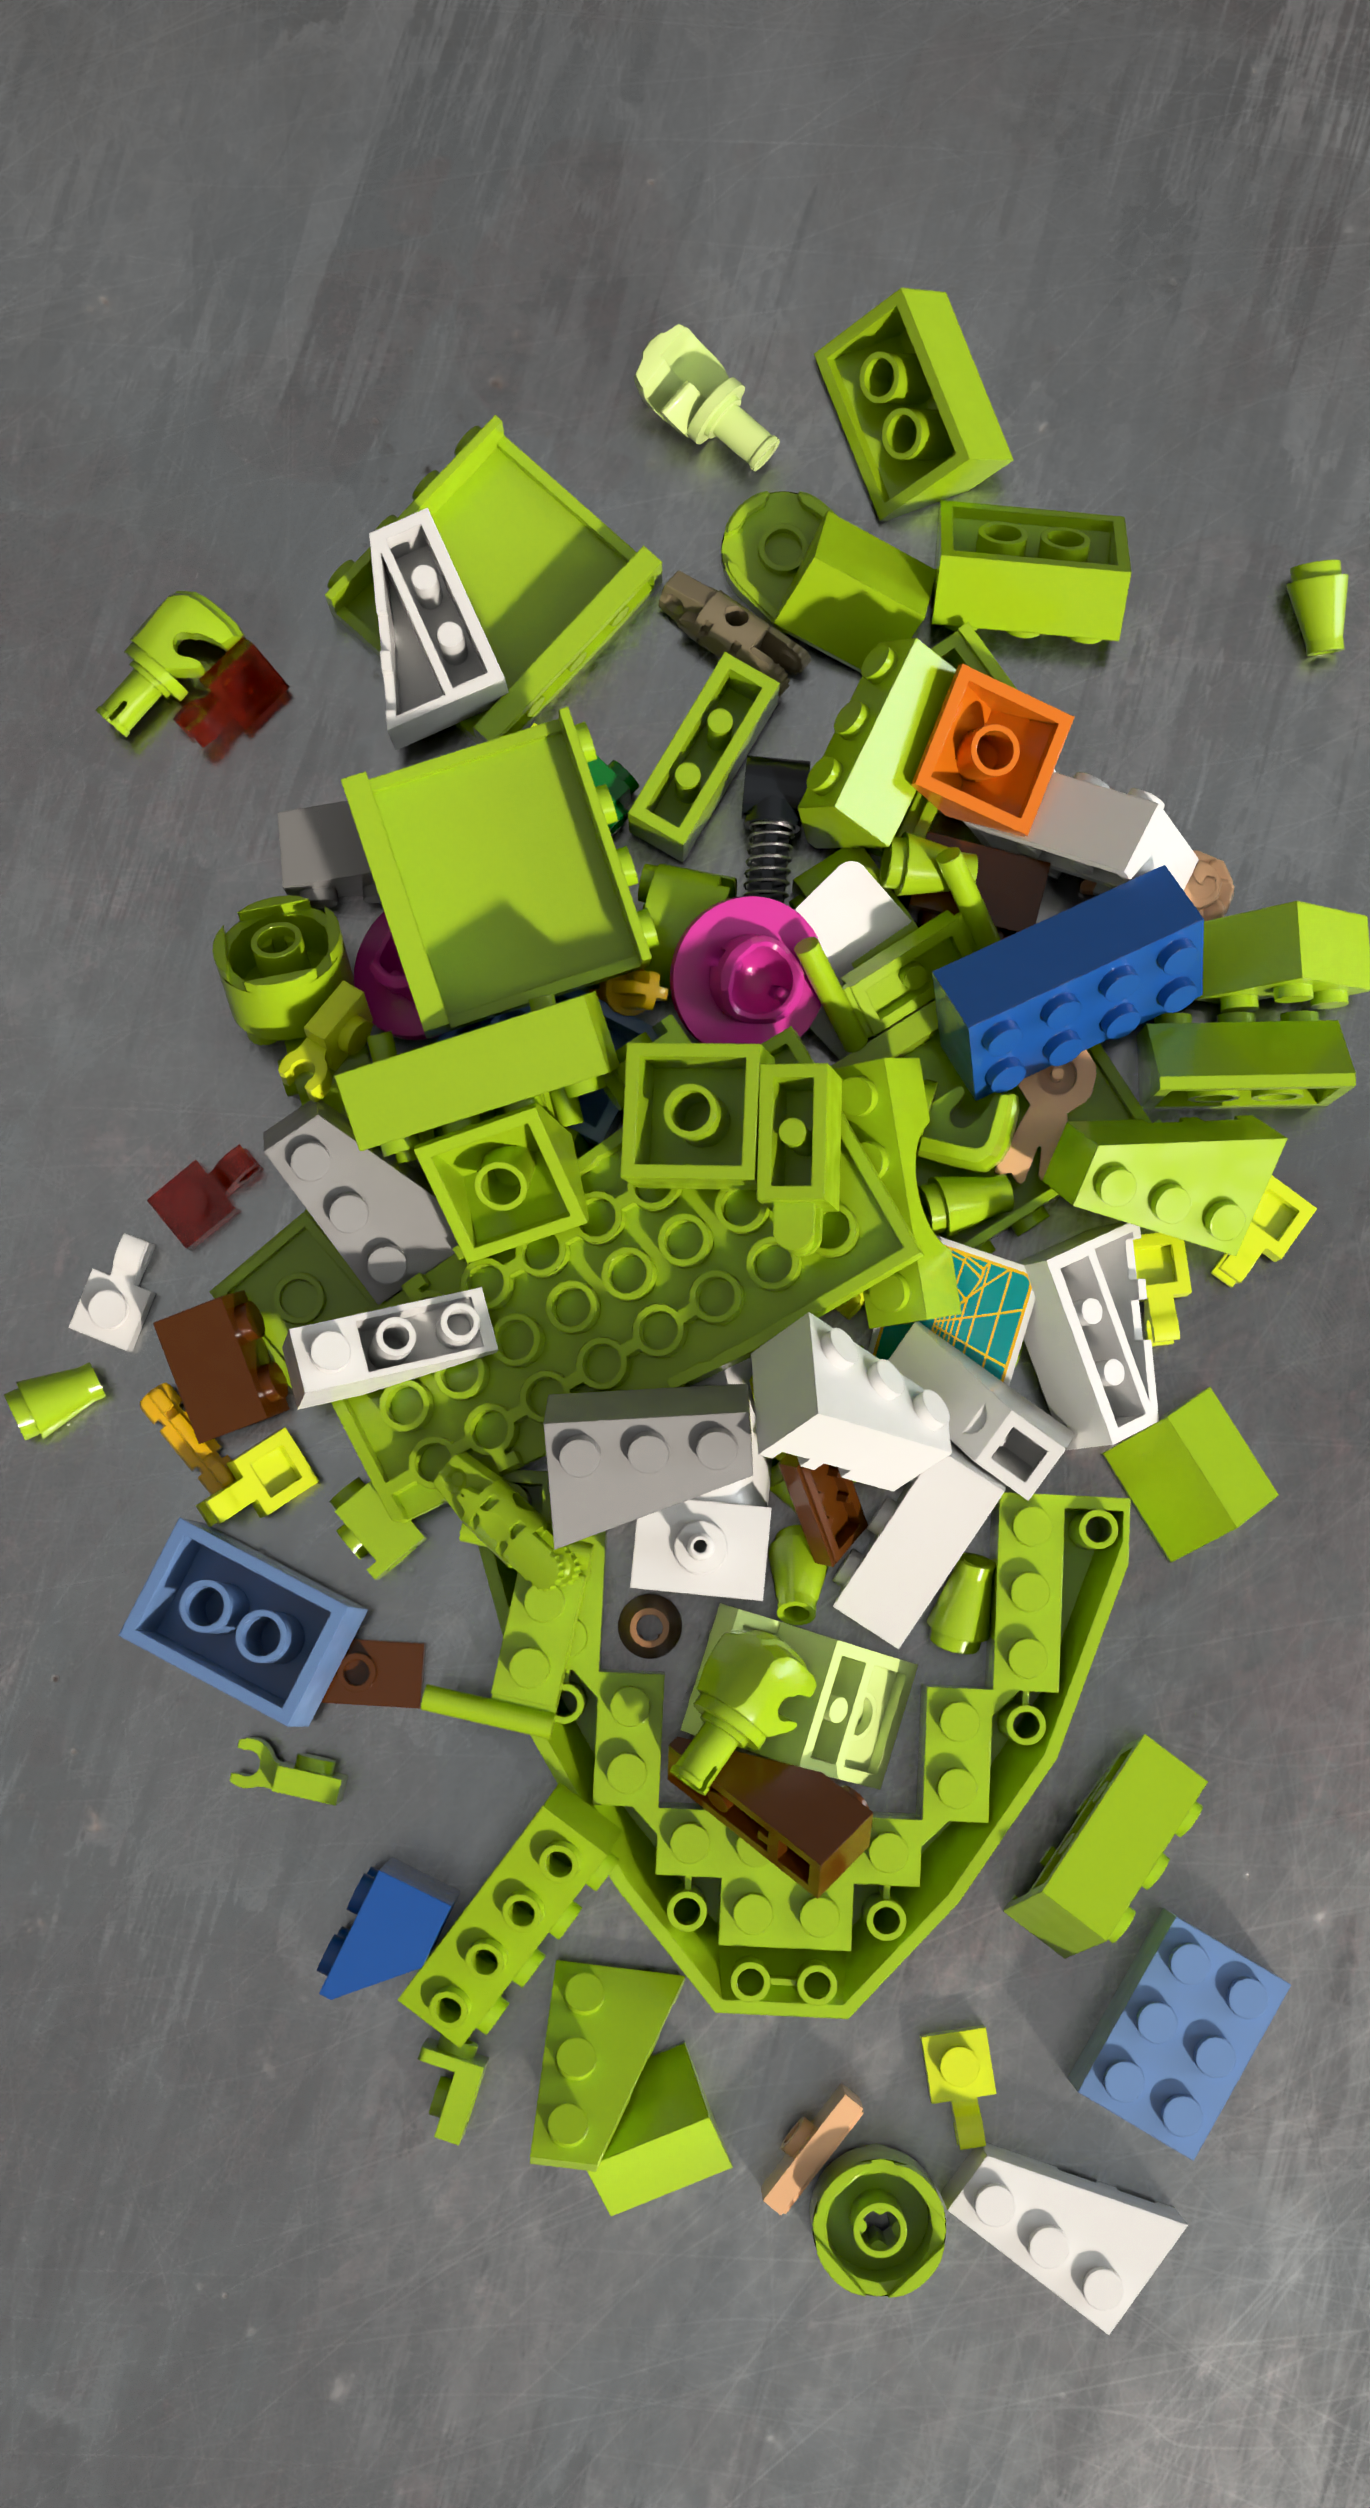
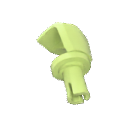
(698, 397)

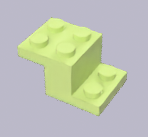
(848, 1720)

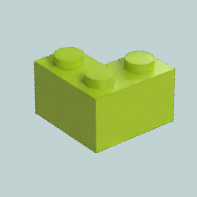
(1285, 954)

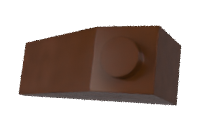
(786, 1815)

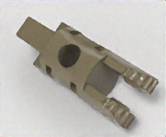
(729, 627)

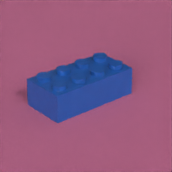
(1070, 982)

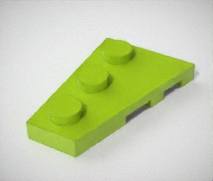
(594, 2052)

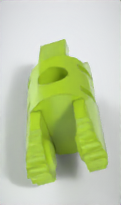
(506, 1523)

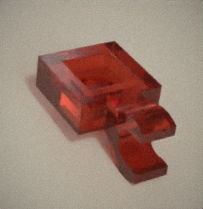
(239, 689)
(199, 1201)

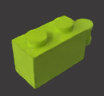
(799, 1150)

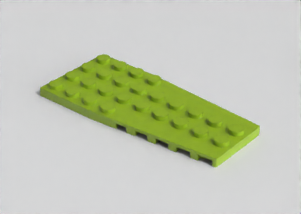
(632, 1300)

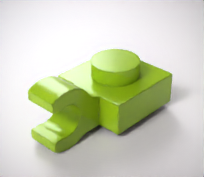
(307, 1778)

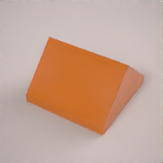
(991, 753)

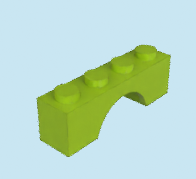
(888, 1113)

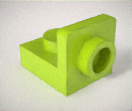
(455, 2096)

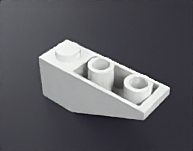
(386, 1346)
(986, 1416)

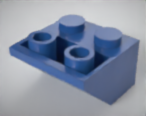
(393, 1931)

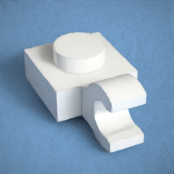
(114, 1303)

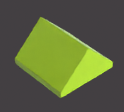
(854, 593)
(505, 1181)
(1190, 1476)
(663, 2136)

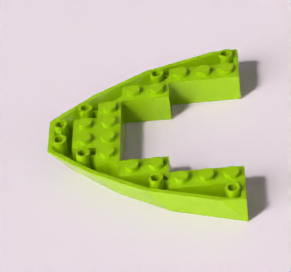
(730, 1914)

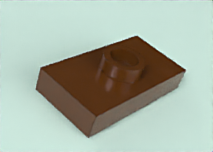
(825, 1508)
(379, 1674)

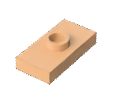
(809, 2148)

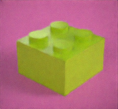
(692, 1115)

